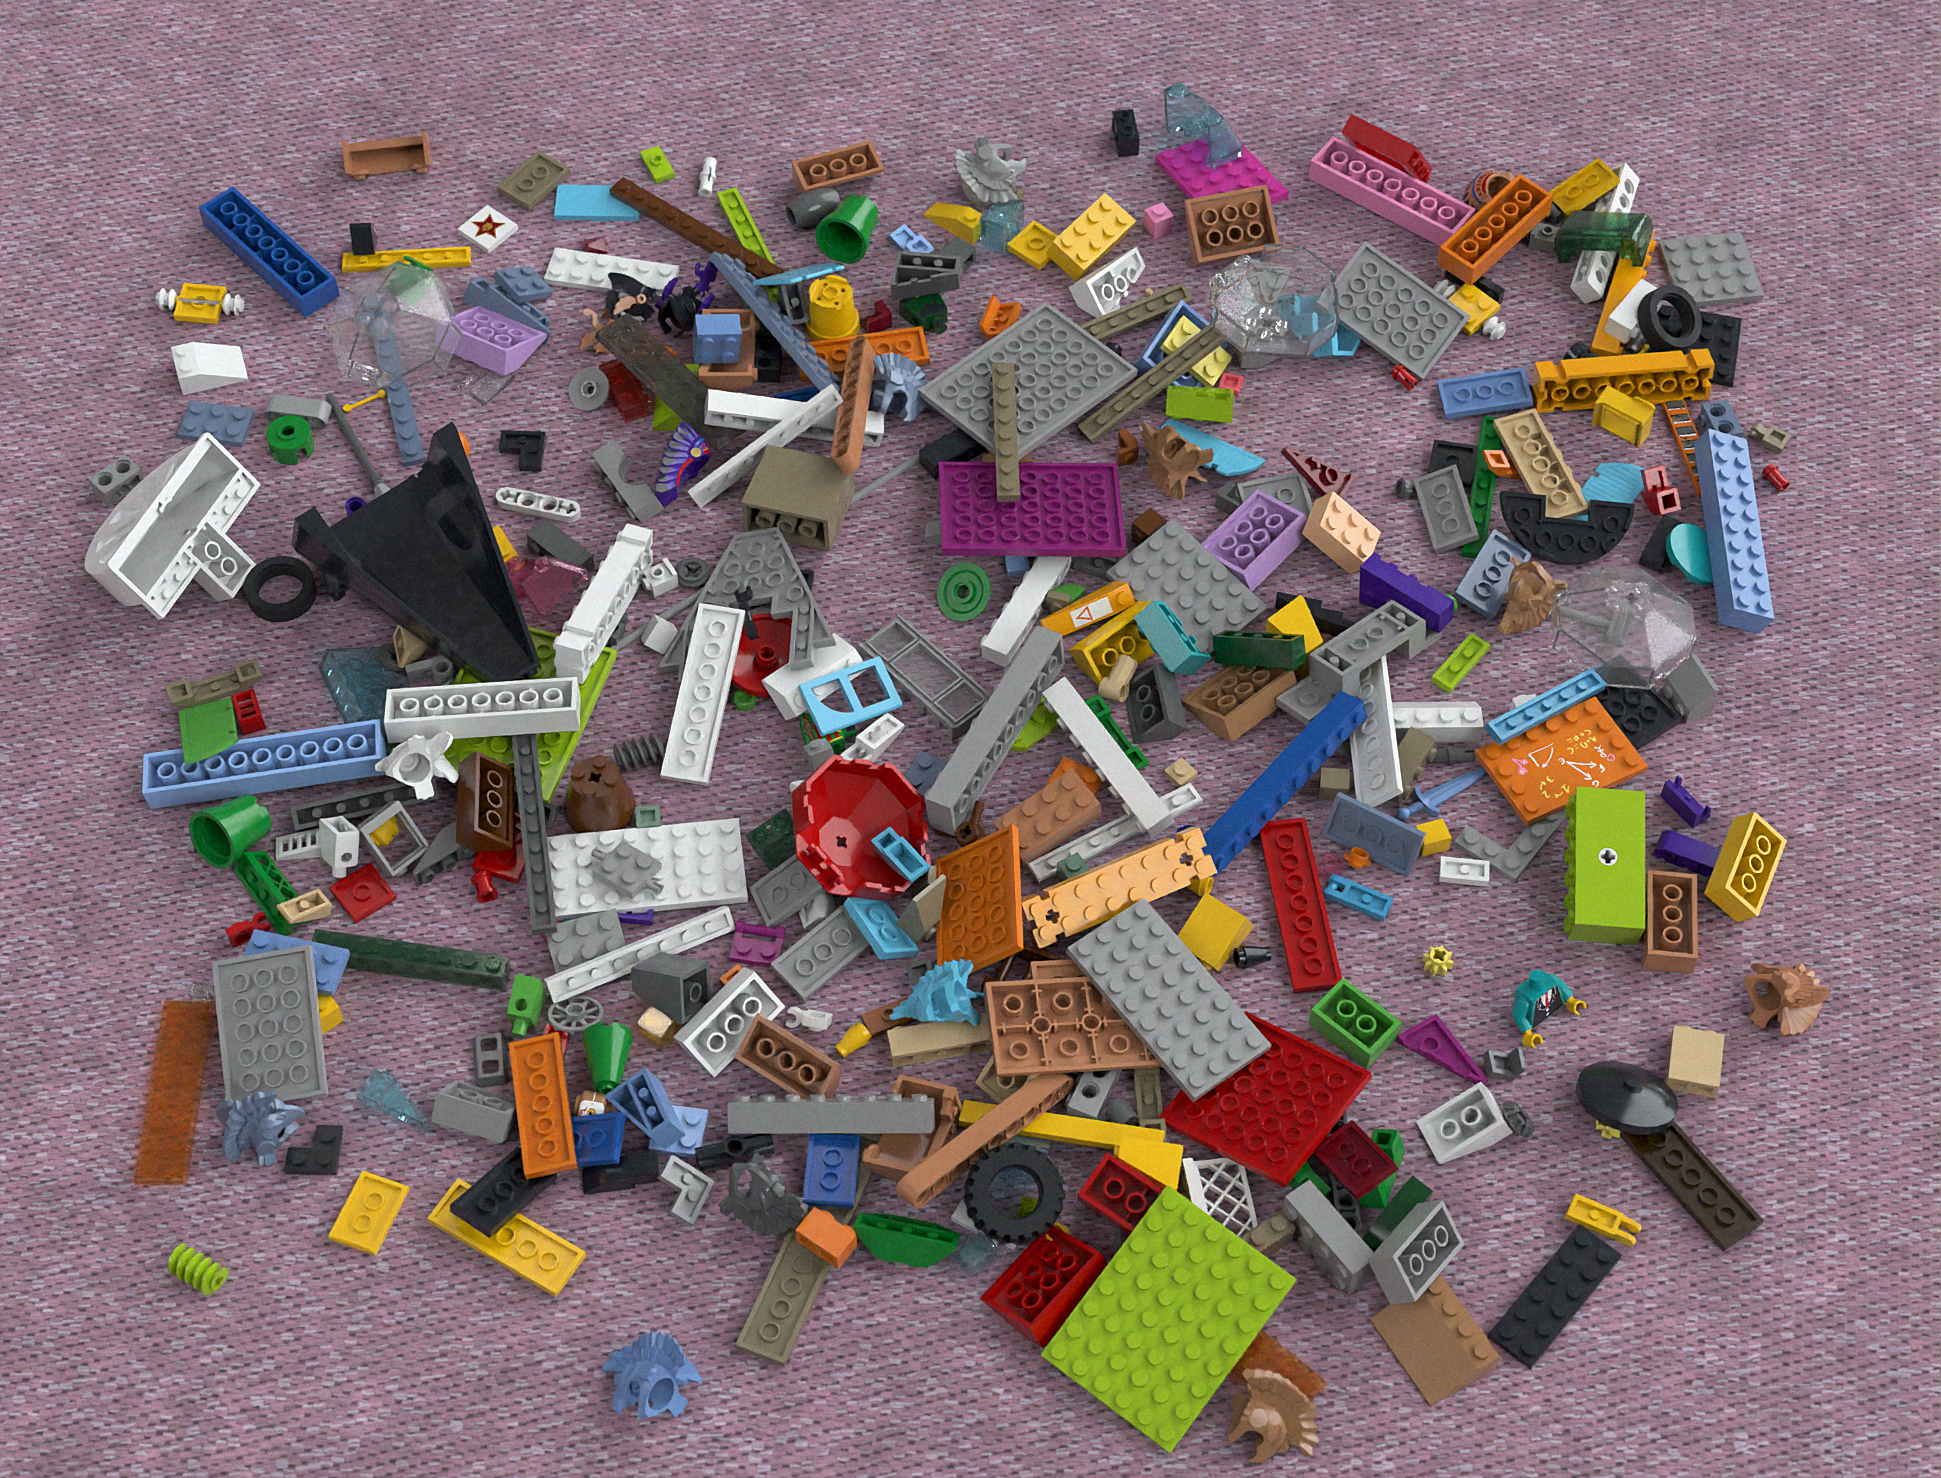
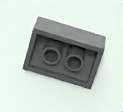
(1155, 706)

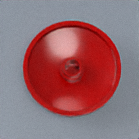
(763, 655)

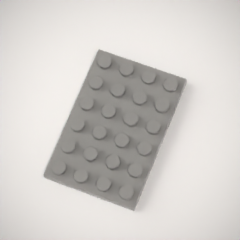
(1396, 311)
(1191, 582)
(270, 1025)

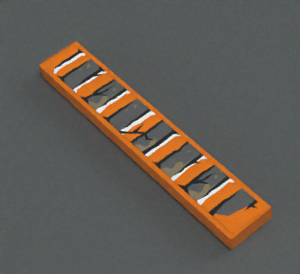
(1684, 435)

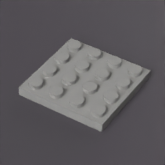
(1712, 268)

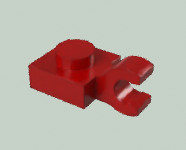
(242, 931)

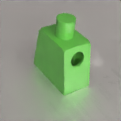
(525, 1004)

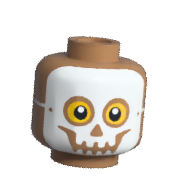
(592, 1104)

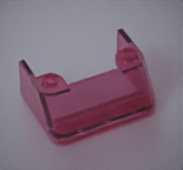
(544, 579)

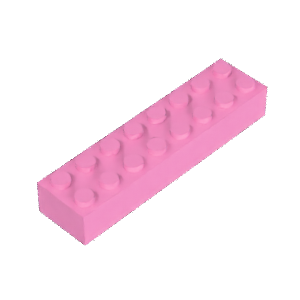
(1388, 191)

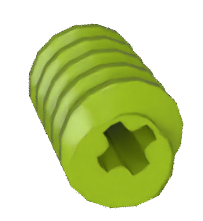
(195, 1270)

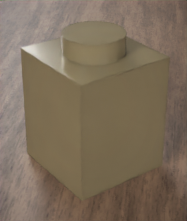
(1334, 781)

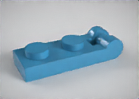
(1357, 897)

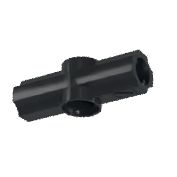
(720, 1155)

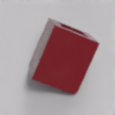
(880, 320)

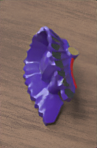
(681, 461)

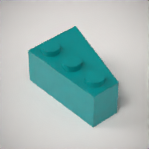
(1169, 639)

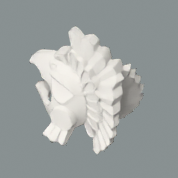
(418, 763)

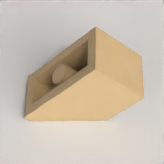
(407, 647)

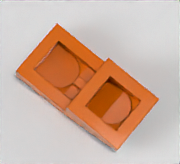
(1500, 464)

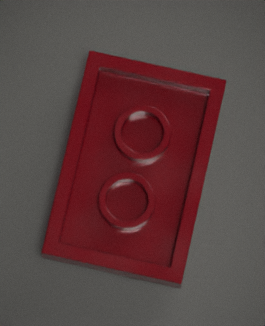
(1355, 1159)

